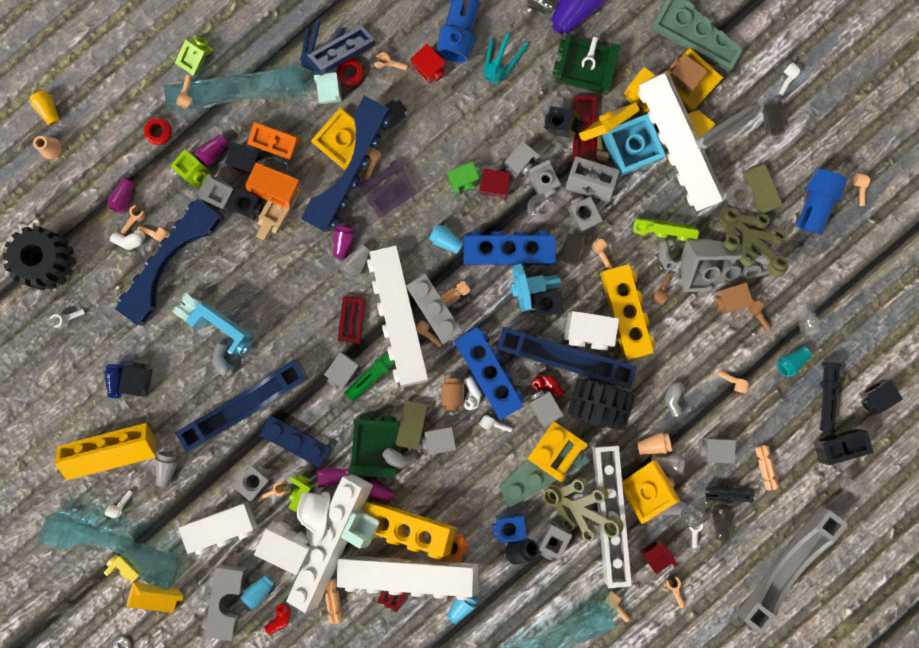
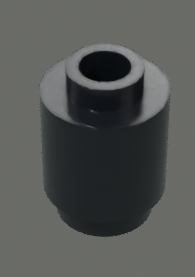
(397, 113)
(522, 551)

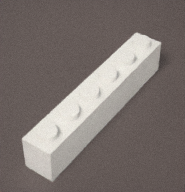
(680, 138)
(398, 316)
(614, 550)
(324, 557)
(408, 575)

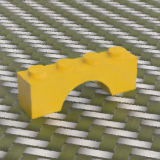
(700, 122)

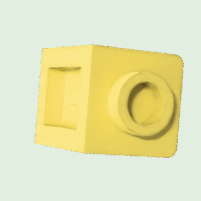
(126, 569)

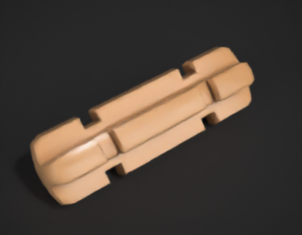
(453, 295)
(767, 467)
(333, 602)

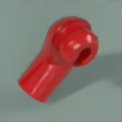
(547, 382)
(281, 620)

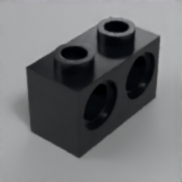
(843, 446)

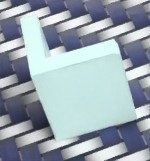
(328, 88)
(360, 529)

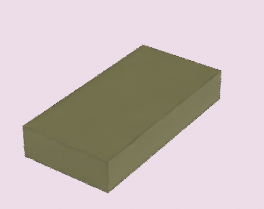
(765, 193)
(411, 425)

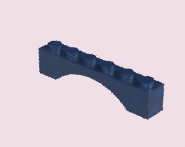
(369, 122)
(141, 298)
(566, 358)
(242, 406)

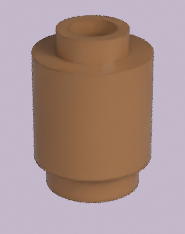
(452, 393)

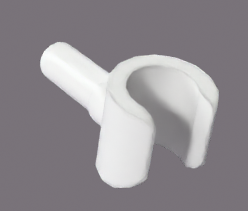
(591, 53)
(791, 71)
(64, 319)
(487, 423)
(115, 511)
(695, 531)

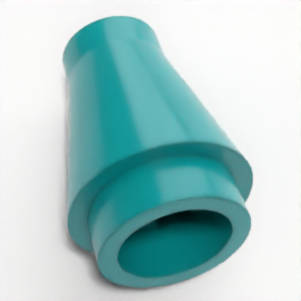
(792, 362)

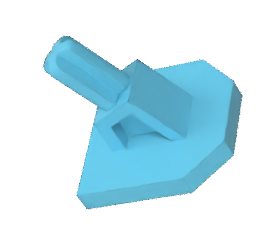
(524, 287)

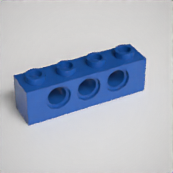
(543, 240)
(501, 406)

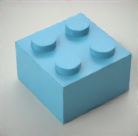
(633, 145)

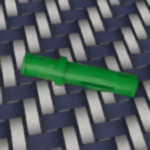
(369, 377)

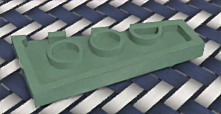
(688, 28)
(530, 478)

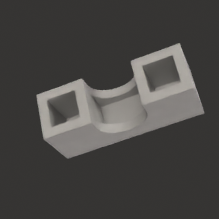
(434, 309)
(221, 621)

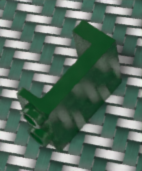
(570, 69)
(369, 442)

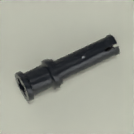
(830, 386)

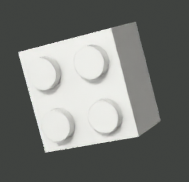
(591, 329)
(283, 547)

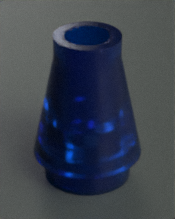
(112, 377)

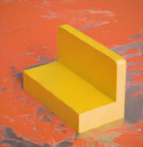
(153, 597)

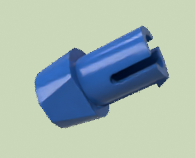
(456, 37)
(824, 190)

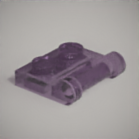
(390, 195)

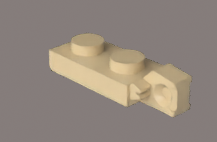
(272, 218)

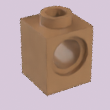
(686, 74)
(733, 298)

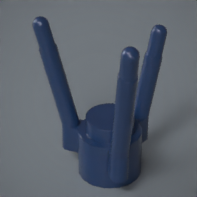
(305, 50)

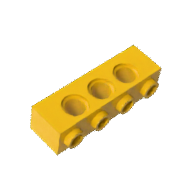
(627, 276)
(441, 534)

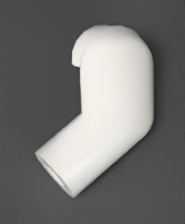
(128, 242)
(474, 393)

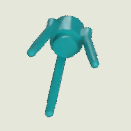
(494, 71)

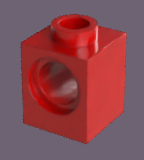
(428, 64)

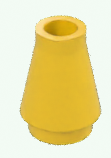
(45, 106)

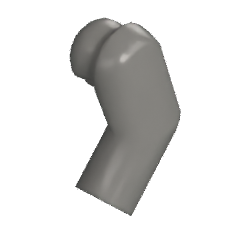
(219, 360)

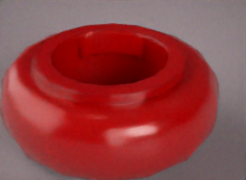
(354, 80)
(151, 124)

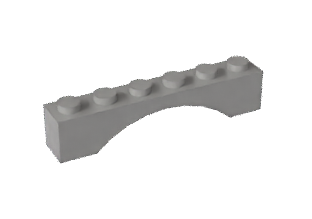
(812, 540)

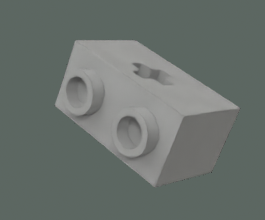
(592, 179)

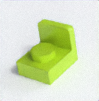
(193, 54)
(190, 169)
(305, 486)

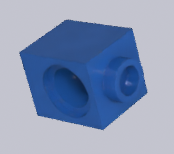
(519, 532)

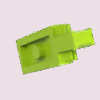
(665, 228)

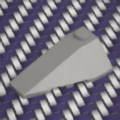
(710, 263)

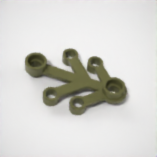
(732, 219)
(580, 509)

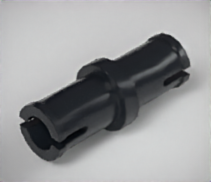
(729, 494)

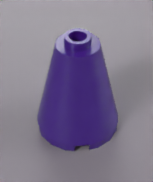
(572, 13)

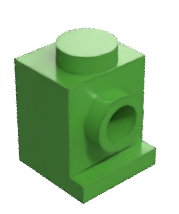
(464, 177)

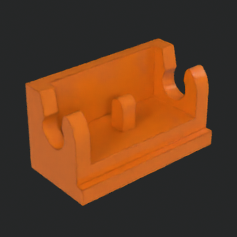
(273, 140)
(272, 185)

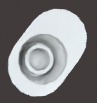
(313, 514)

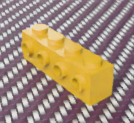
(106, 451)

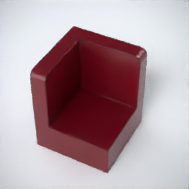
(494, 183)
(658, 556)

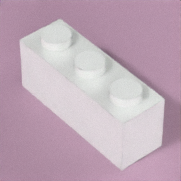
(218, 528)

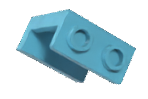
(206, 313)

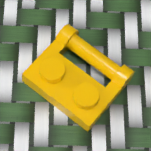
(551, 446)

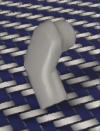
(664, 257)
(672, 397)
(398, 460)

